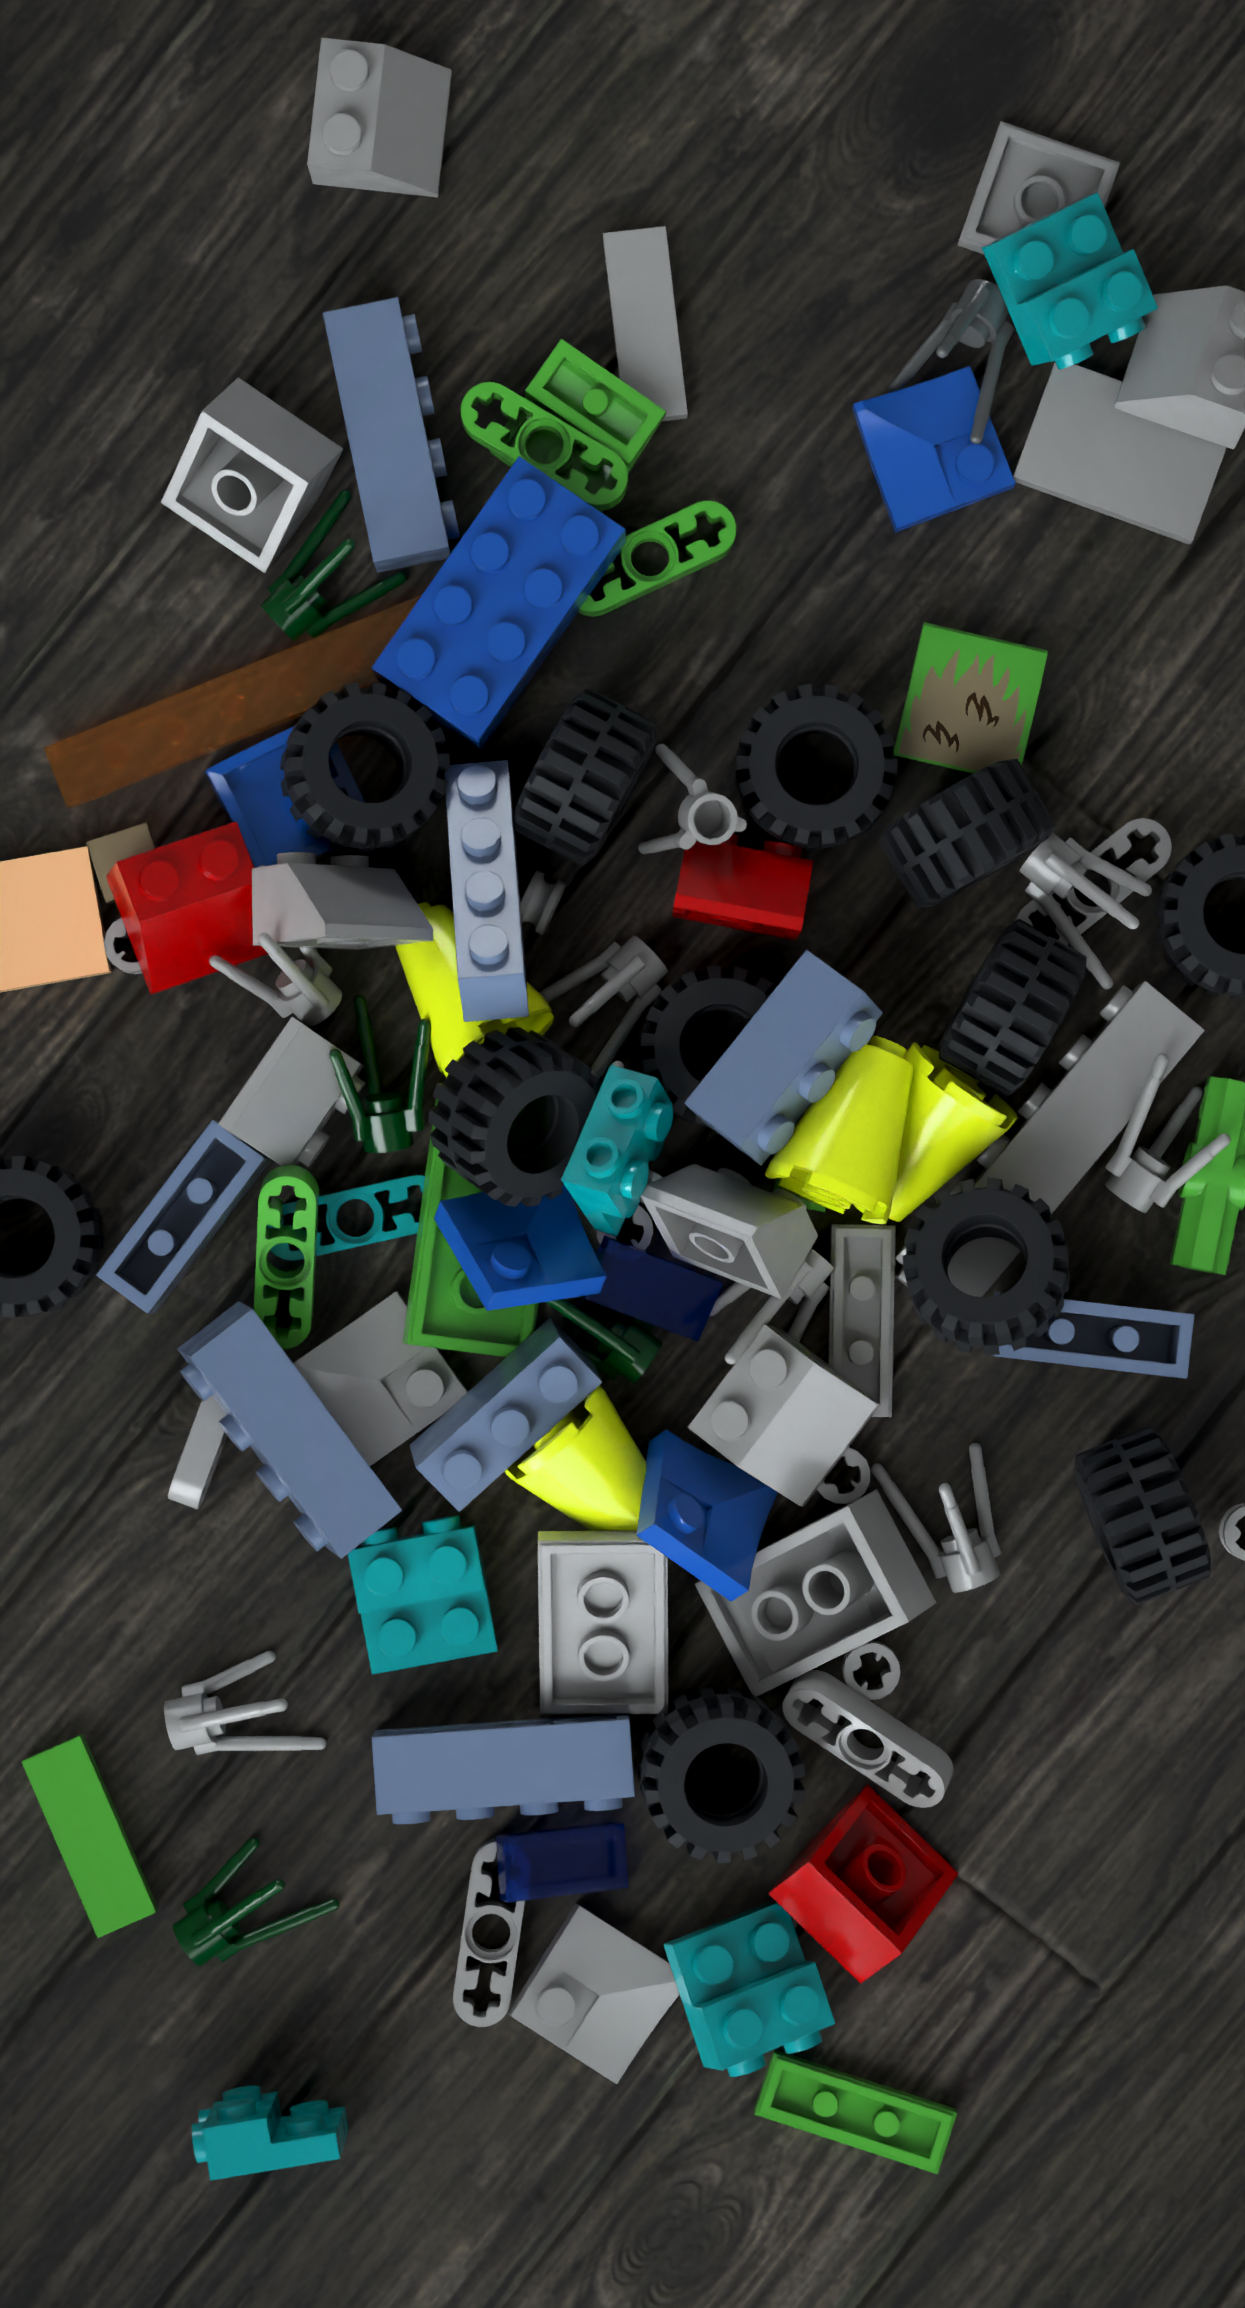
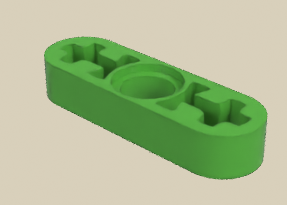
(511, 408)
(656, 532)
(305, 1215)

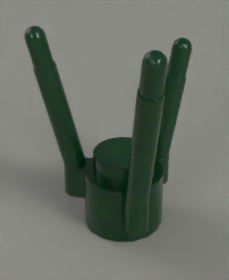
(295, 601)
(384, 1121)
(625, 1347)
(211, 1928)

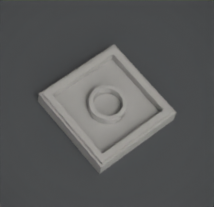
(1028, 180)

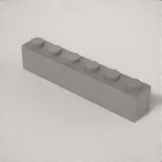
(1075, 1118)

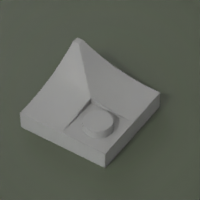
(377, 1384)
(596, 1994)

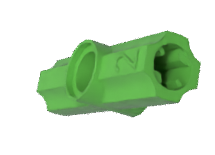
(1218, 1189)

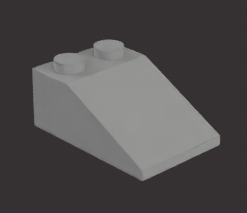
(820, 1594)

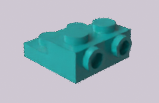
(1069, 283)
(615, 1147)
(422, 1595)
(748, 1989)
(251, 2136)

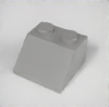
(378, 119)
(1191, 365)
(250, 474)
(334, 904)
(291, 1097)
(732, 1226)
(783, 1415)

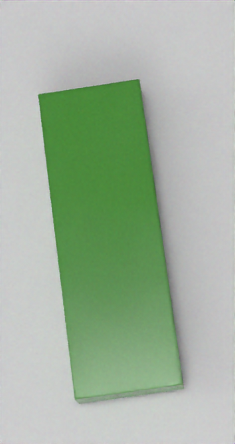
(90, 1835)
(855, 2111)

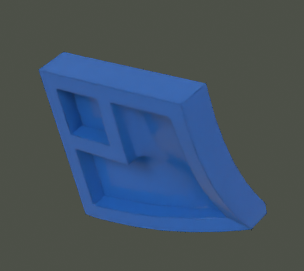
(925, 451)
(253, 797)
(521, 1250)
(703, 1513)

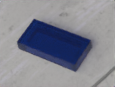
(655, 1289)
(562, 1861)

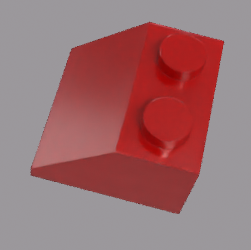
(745, 887)
(187, 906)
(864, 1885)

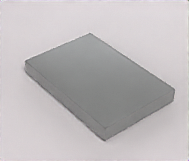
(1115, 459)
(602, 1623)

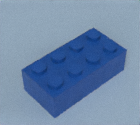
(500, 603)

